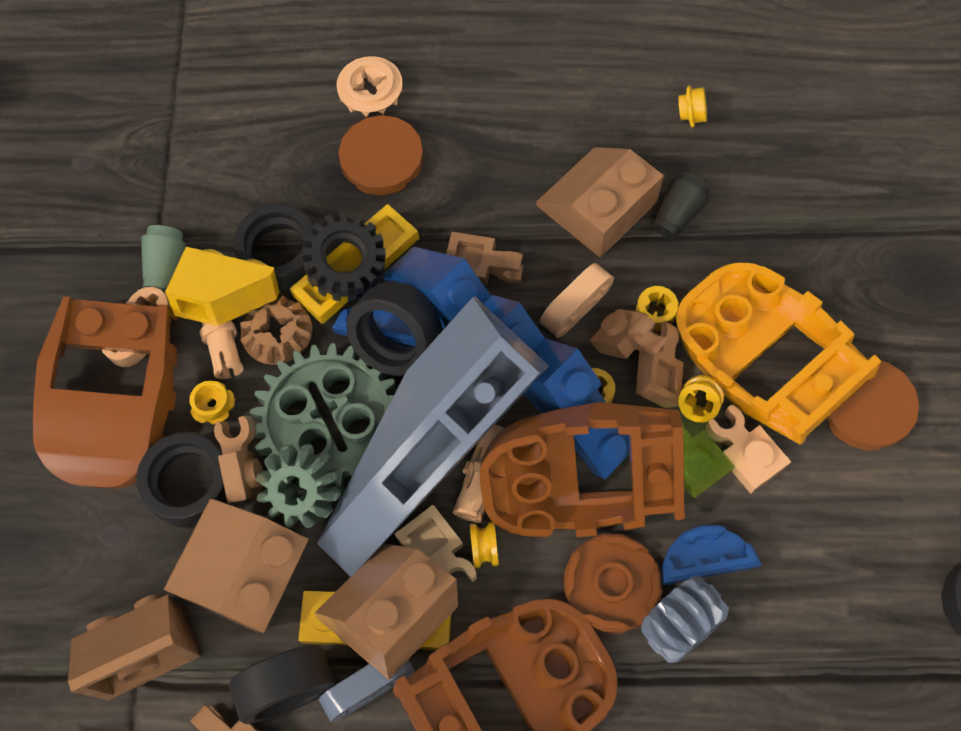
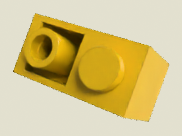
(219, 287)

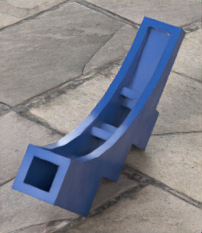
(565, 383)

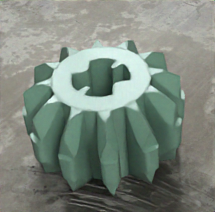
(284, 493)

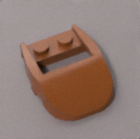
(95, 435)
(533, 478)
(544, 658)

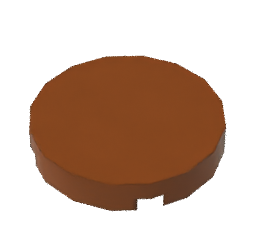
(381, 155)
(878, 411)
(612, 583)

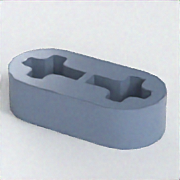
(359, 690)

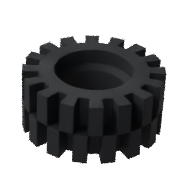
(336, 232)

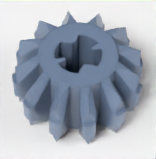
(684, 619)

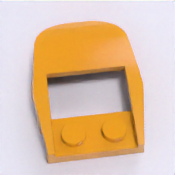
(740, 316)

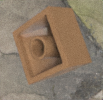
(603, 196)
(236, 565)
(391, 606)
(131, 648)

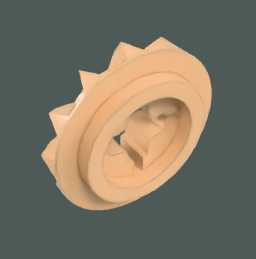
(377, 71)

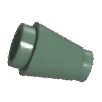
(160, 255)

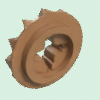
(294, 335)

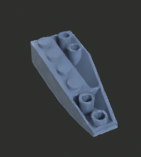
(429, 427)

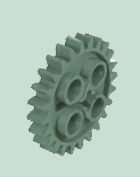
(364, 399)

